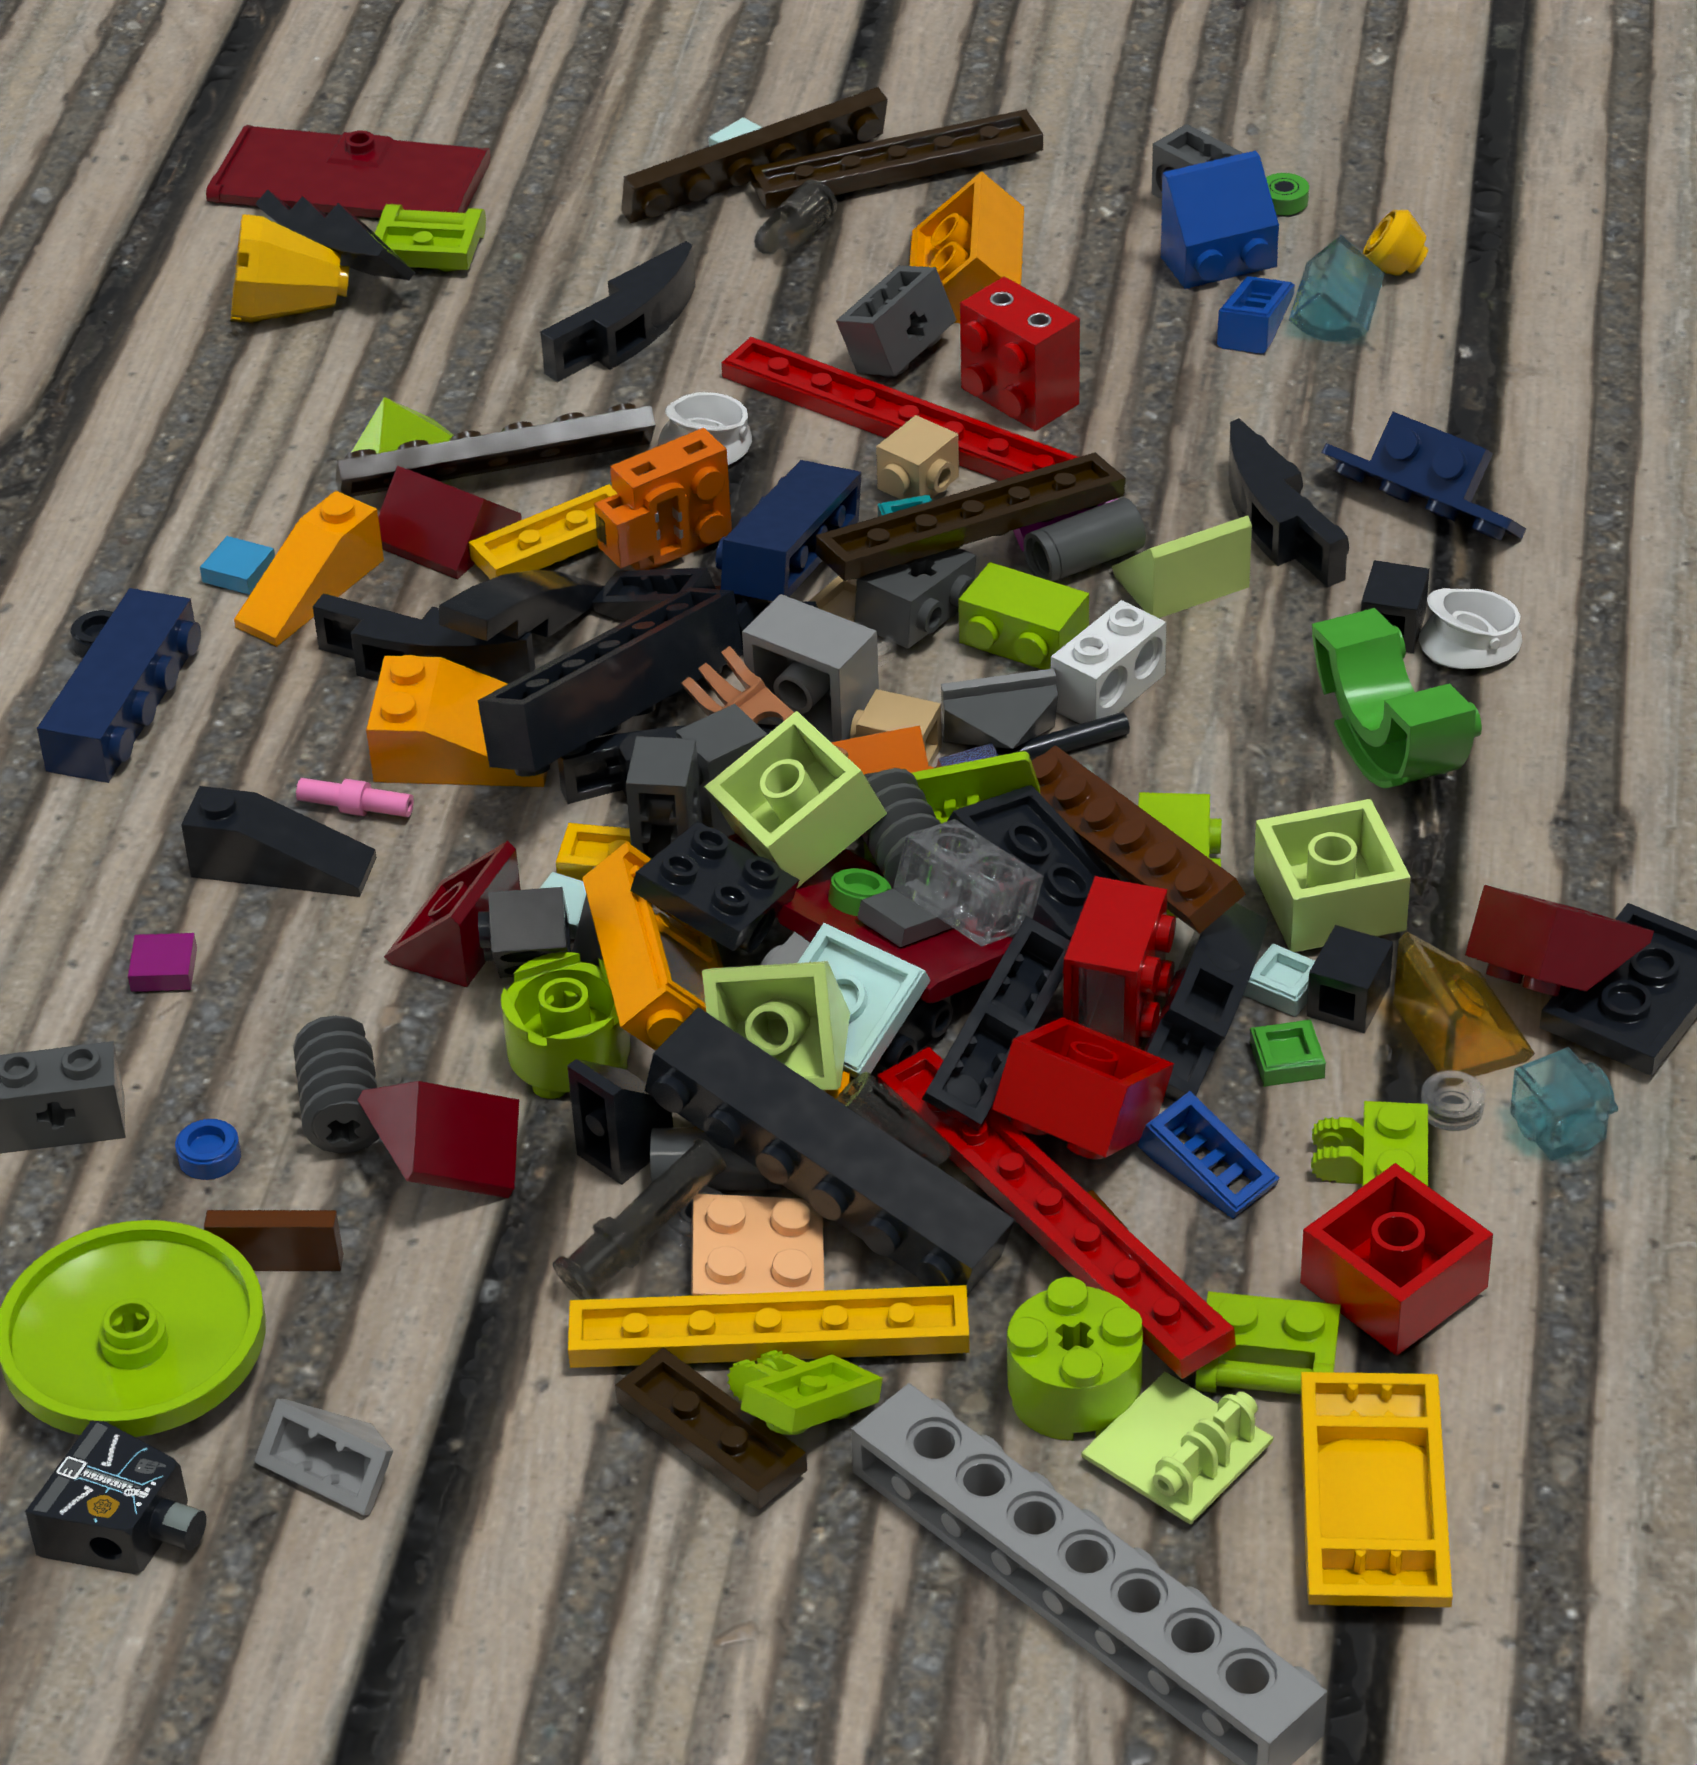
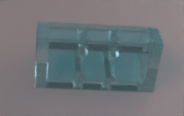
(1337, 293)

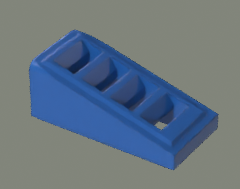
(1253, 314)
(1192, 1117)

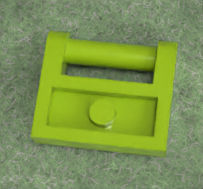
(432, 237)
(1273, 1343)

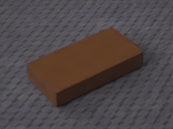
(281, 1238)

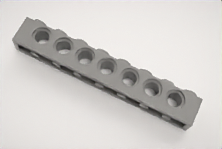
(1089, 1582)

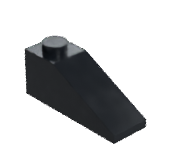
(266, 844)

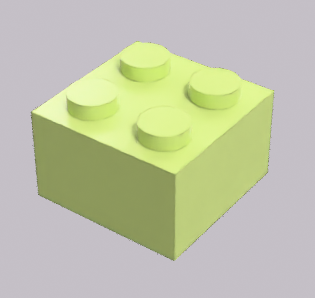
(796, 798)
(1329, 872)

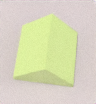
(1189, 569)
(787, 1012)

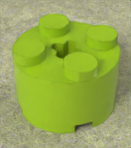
(558, 1015)
(1073, 1359)

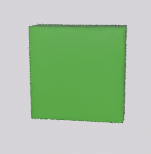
(1287, 1053)

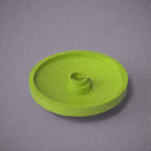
(131, 1327)

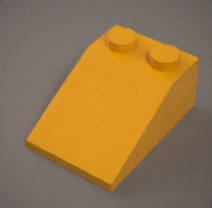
(430, 725)

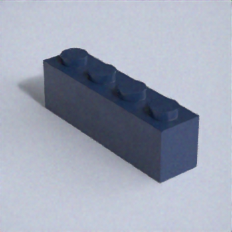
(776, 541)
(118, 685)

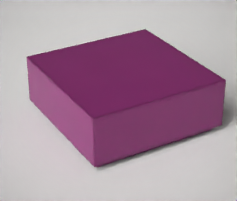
(162, 962)

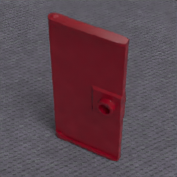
(348, 169)
(947, 957)

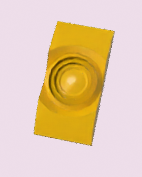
(1374, 1490)

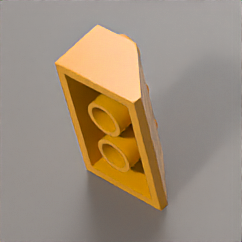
(972, 240)

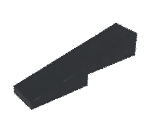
(1006, 1009)

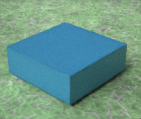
(236, 565)

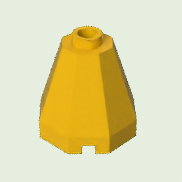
(283, 273)

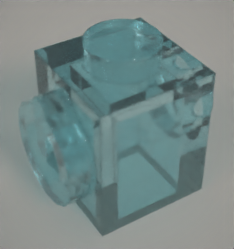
(1562, 1103)

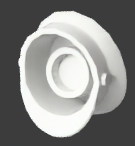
(717, 413)
(1470, 629)

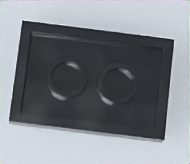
(1040, 838)
(1639, 1006)

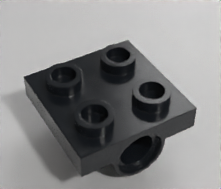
(716, 887)

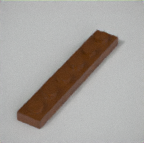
(1136, 841)

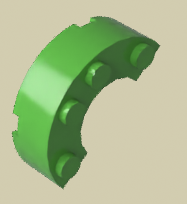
(1385, 723)

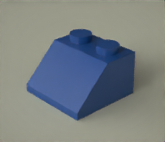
(1218, 220)

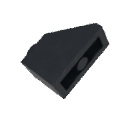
(613, 1118)

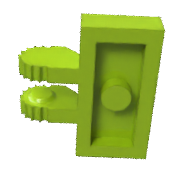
(1359, 1153)
(801, 1393)

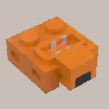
(666, 503)

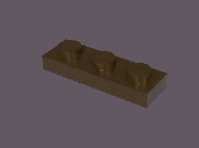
(711, 1428)

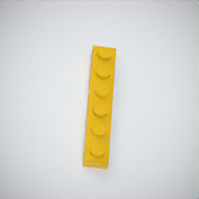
(755, 1323)

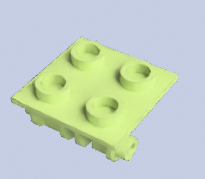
(1180, 1445)

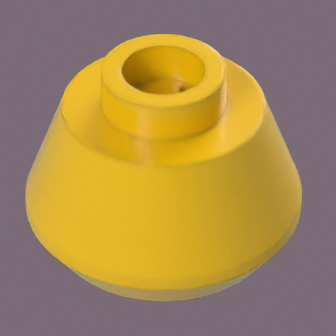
(1397, 243)

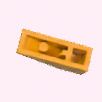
(322, 554)

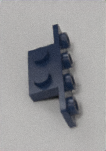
(1431, 466)

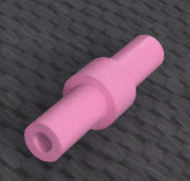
(354, 797)

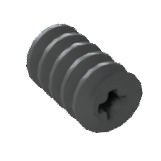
(906, 815)
(331, 1073)

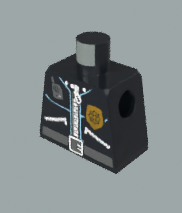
(113, 1504)

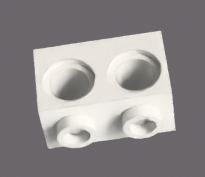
(1109, 663)

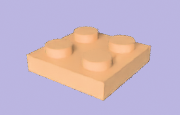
(755, 1245)

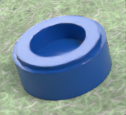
(208, 1149)

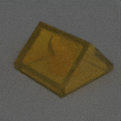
(1454, 1012)

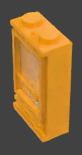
(647, 953)

